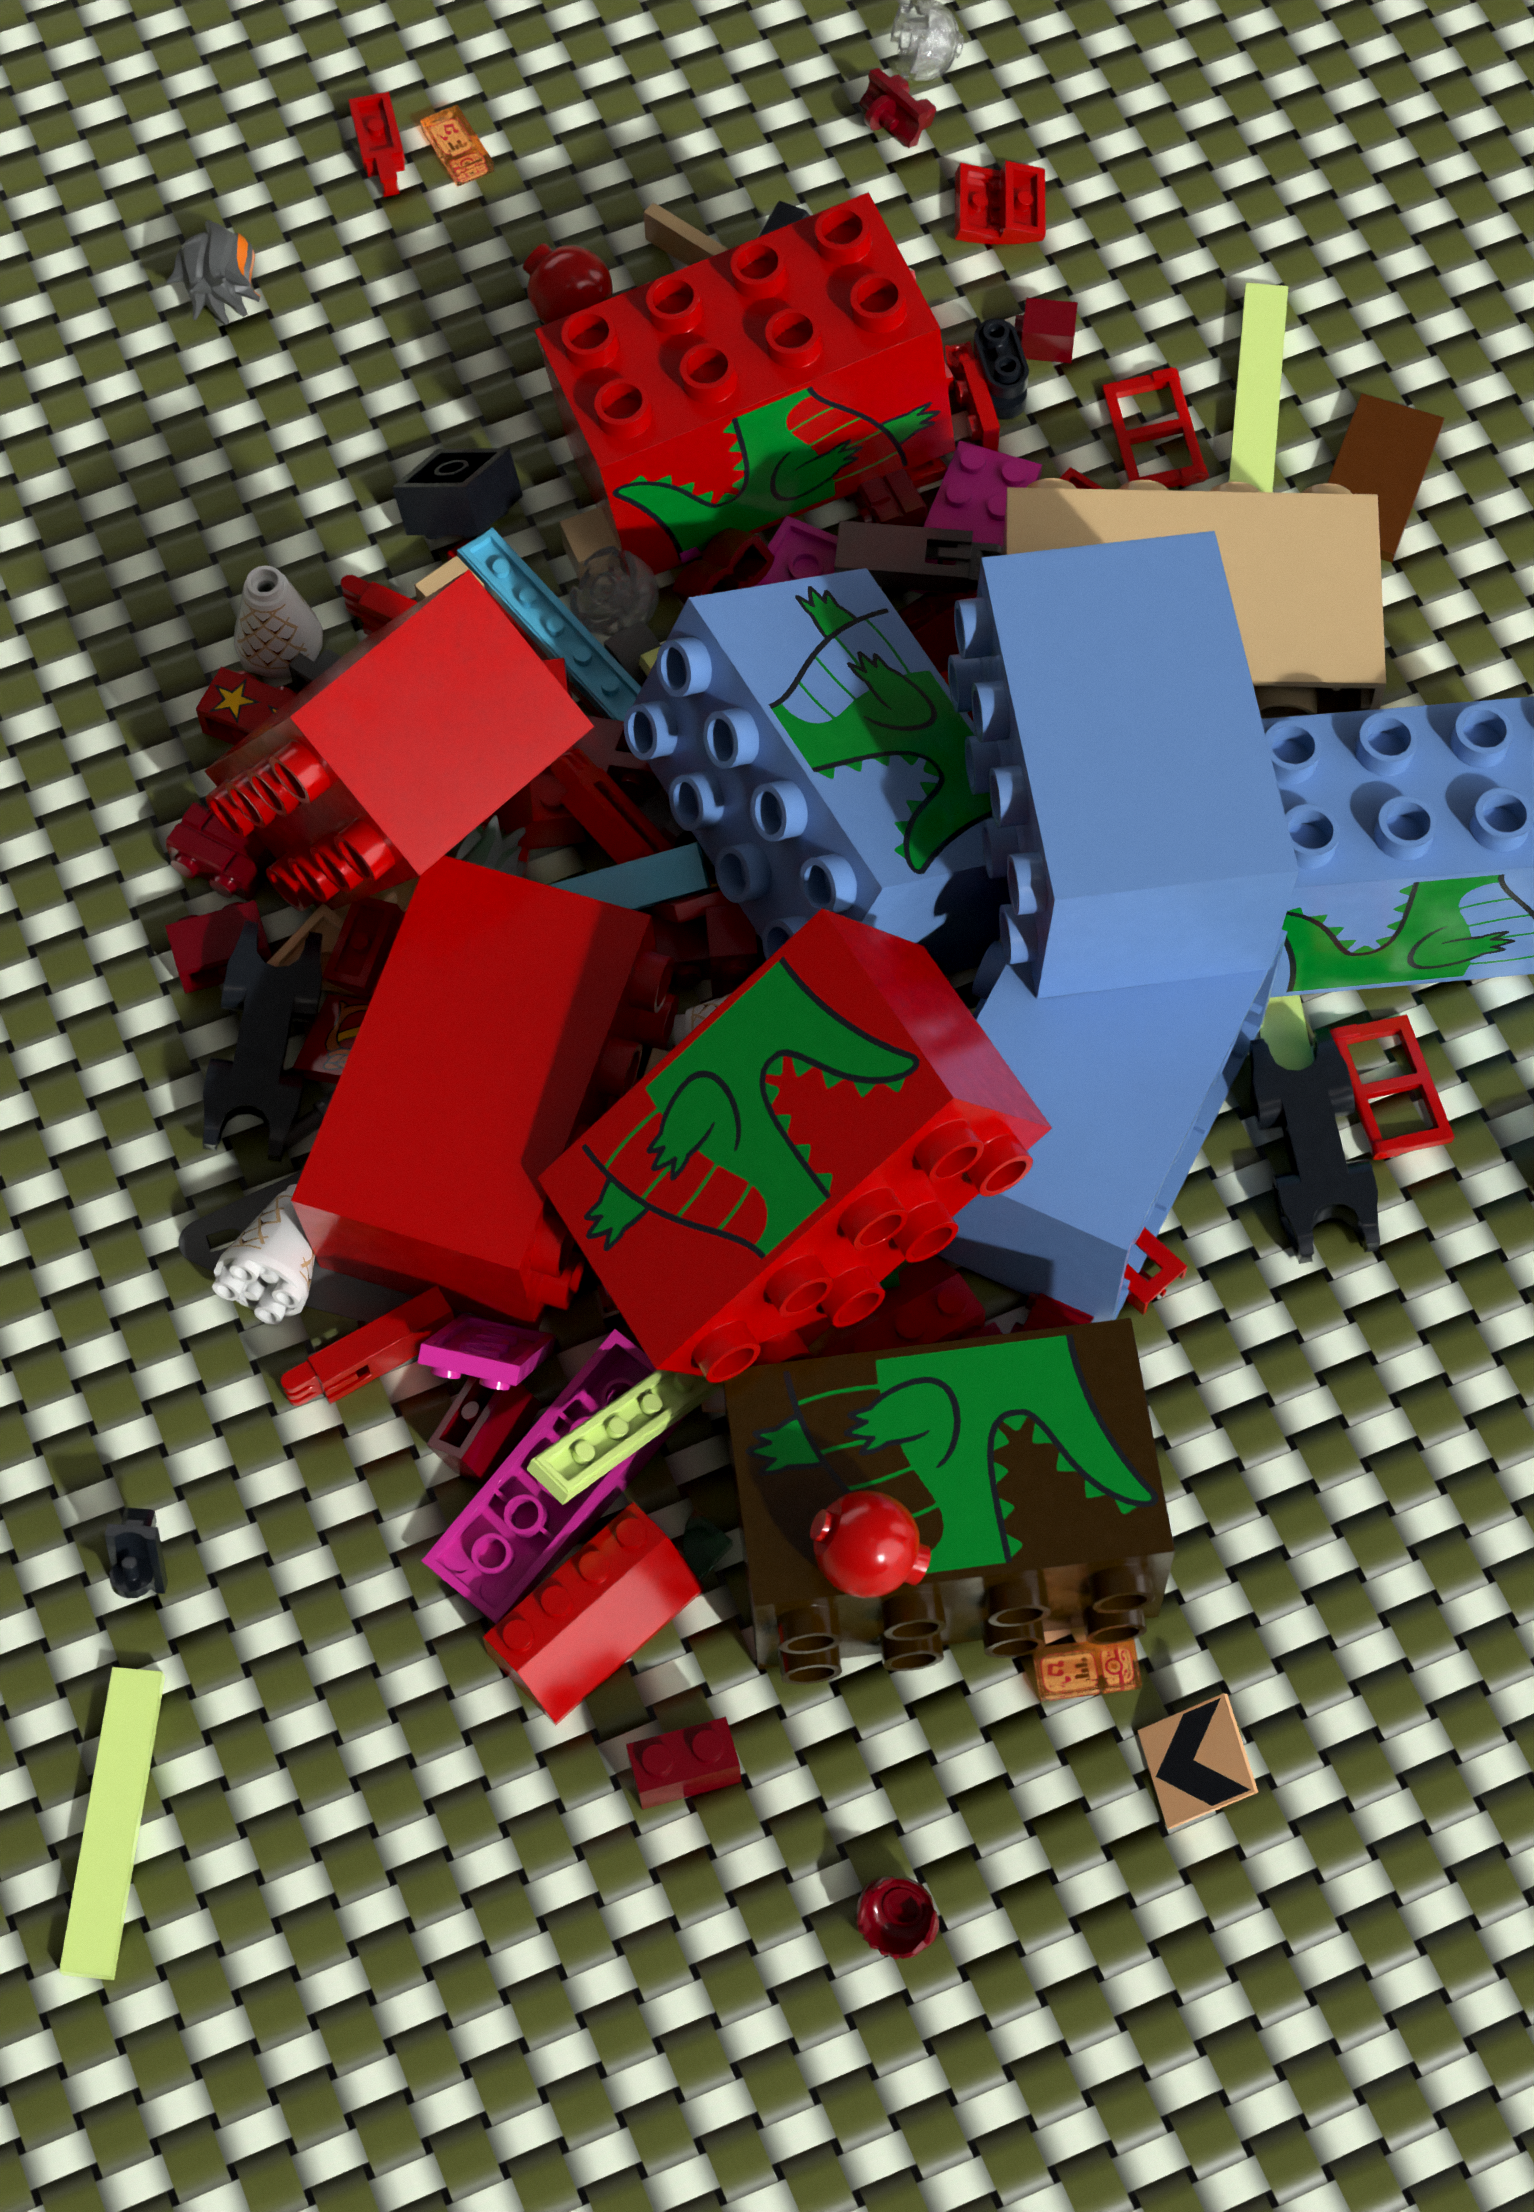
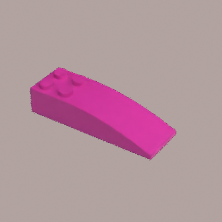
(514, 1525)

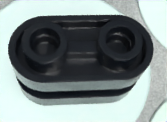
(1003, 366)

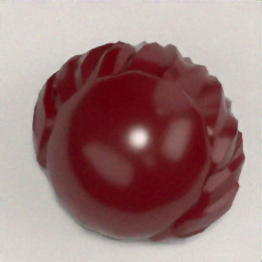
(897, 1917)

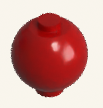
(565, 281)
(868, 1544)

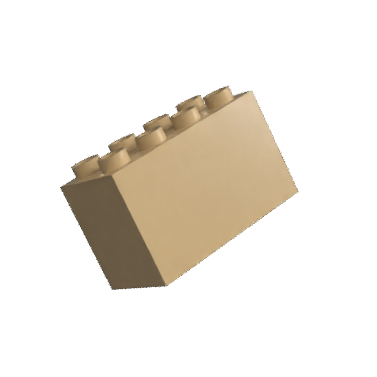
(1294, 564)

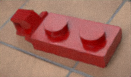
(378, 139)
(974, 394)

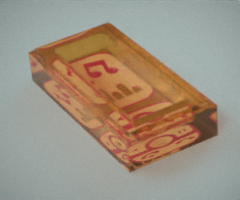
(457, 145)
(1086, 1669)

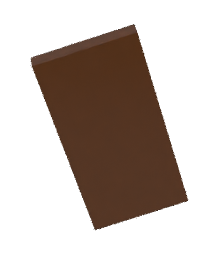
(1387, 456)

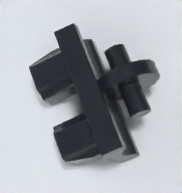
(136, 1554)

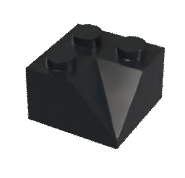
(458, 492)

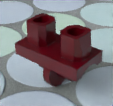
(892, 107)

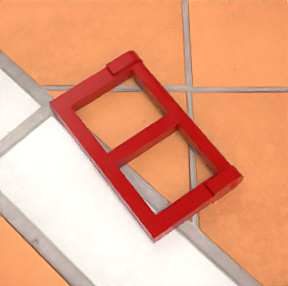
(1125, 438)
(1420, 1079)

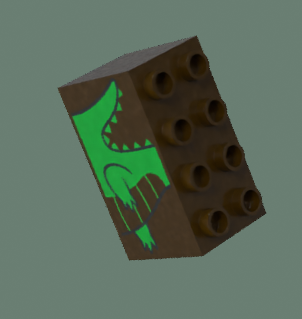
(1009, 1452)

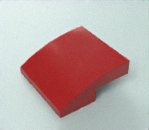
(1000, 204)
(363, 946)

